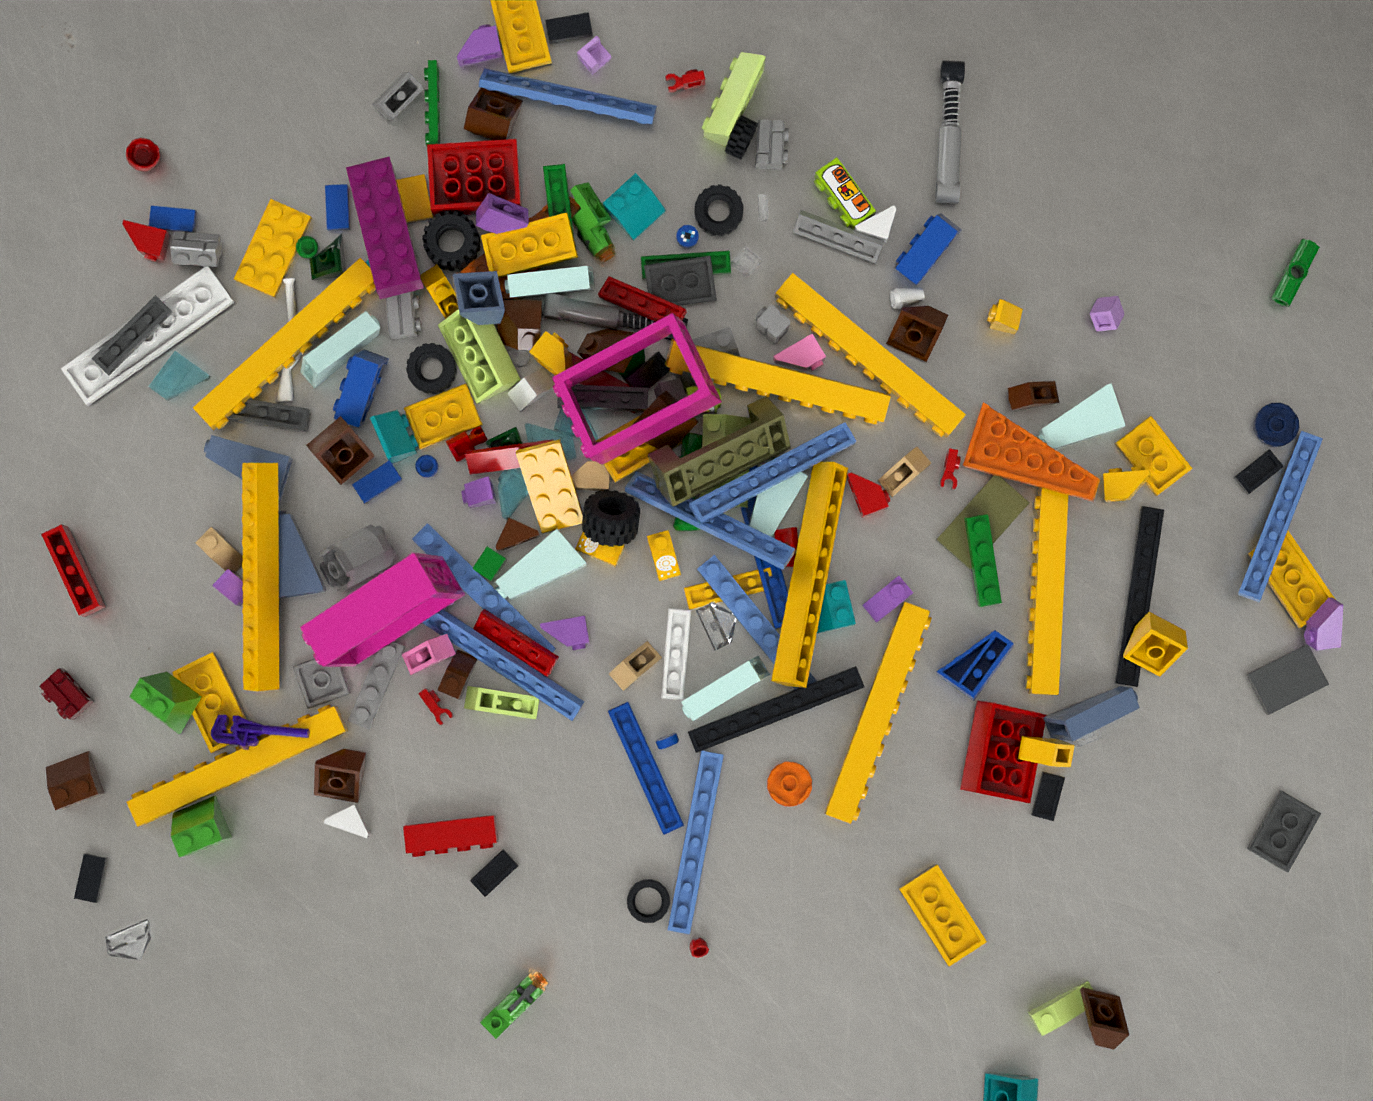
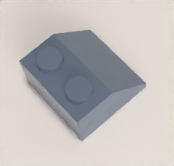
(479, 297)

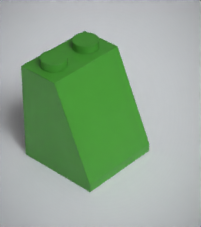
(166, 699)
(199, 827)

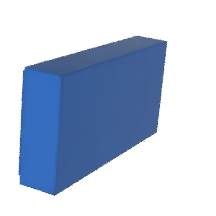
(337, 207)
(172, 219)
(377, 482)

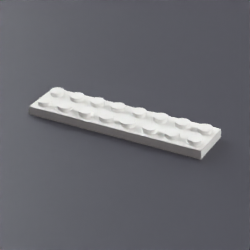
(192, 306)

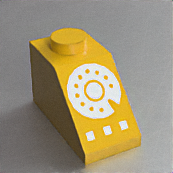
(603, 553)
(663, 555)

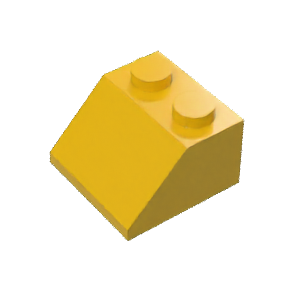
(552, 353)
(1155, 644)

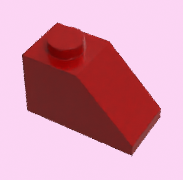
(148, 240)
(868, 495)

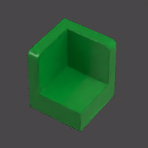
(489, 564)

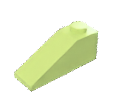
(501, 702)
(1058, 1010)

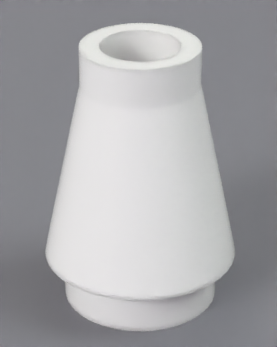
(905, 297)

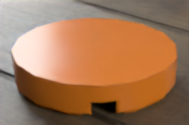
(789, 784)

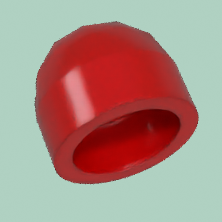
(695, 950)

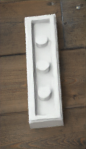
(676, 653)

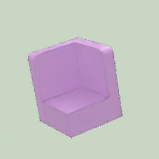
(593, 55)
(1107, 313)

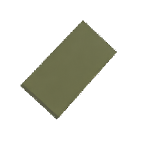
(995, 499)

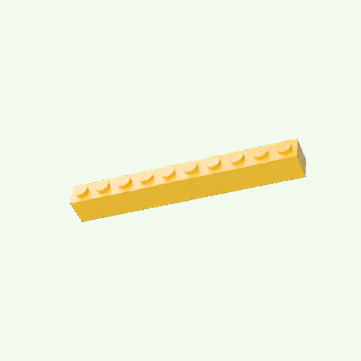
(285, 345)
(869, 355)
(786, 383)
(809, 574)
(260, 576)
(1047, 592)
(877, 713)
(234, 767)

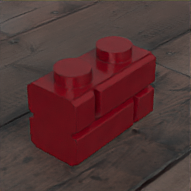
(65, 694)

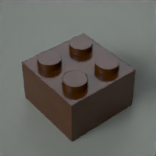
(340, 450)

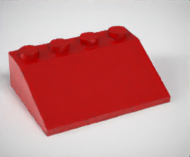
(468, 171)
(994, 750)

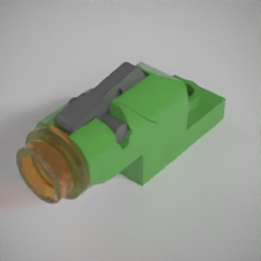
(591, 223)
(515, 1004)

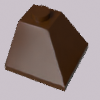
(521, 323)
(917, 330)
(602, 339)
(340, 775)
(1105, 1018)

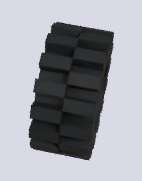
(741, 137)

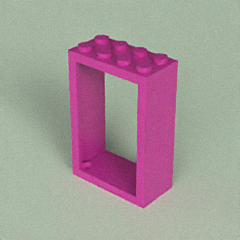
(654, 425)
(381, 611)

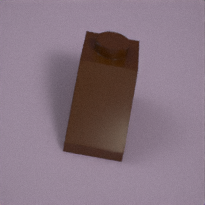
(1033, 395)
(457, 674)

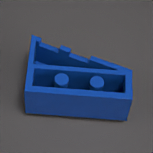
(927, 247)
(359, 387)
(977, 665)

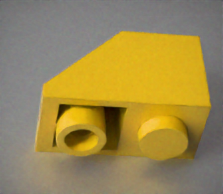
(440, 290)
(1004, 317)
(1124, 485)
(1046, 751)

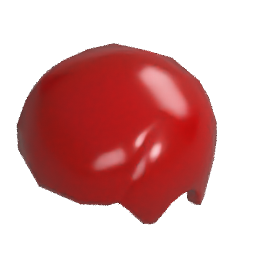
(142, 154)

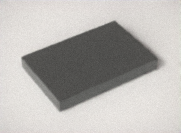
(682, 280)
(1288, 679)
(1284, 831)

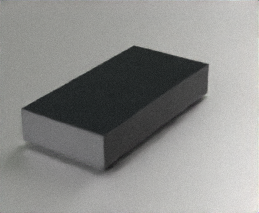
(569, 27)
(649, 372)
(1258, 471)
(1047, 796)
(494, 873)
(90, 878)

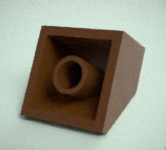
(492, 114)
(674, 435)
(73, 781)

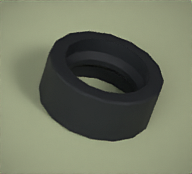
(651, 918)

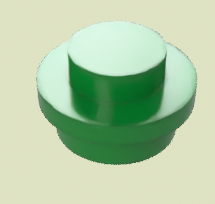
(306, 247)

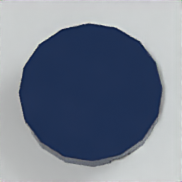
(1276, 424)

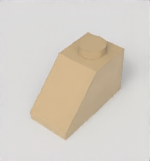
(904, 471)
(592, 477)
(220, 550)
(635, 665)

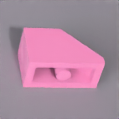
(802, 355)
(428, 654)

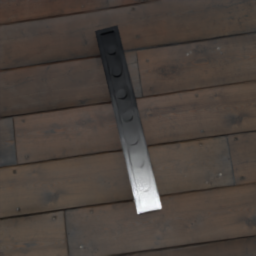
(1139, 588)
(776, 709)

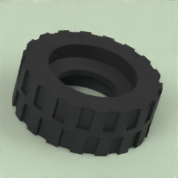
(718, 193)
(431, 351)

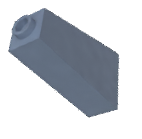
(232, 454)
(296, 566)
(1091, 714)

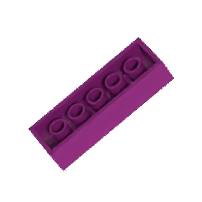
(384, 228)

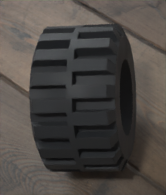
(448, 222)
(611, 518)

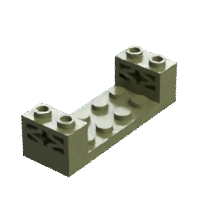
(723, 459)

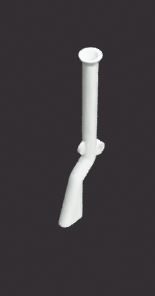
(285, 390)

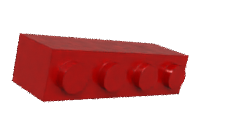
(73, 570)
(450, 834)

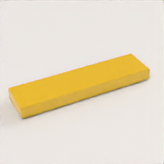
(703, 594)

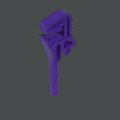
(245, 731)

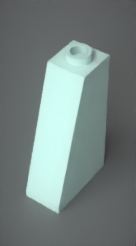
(550, 281)
(338, 348)
(1087, 420)
(774, 503)
(542, 565)
(724, 688)

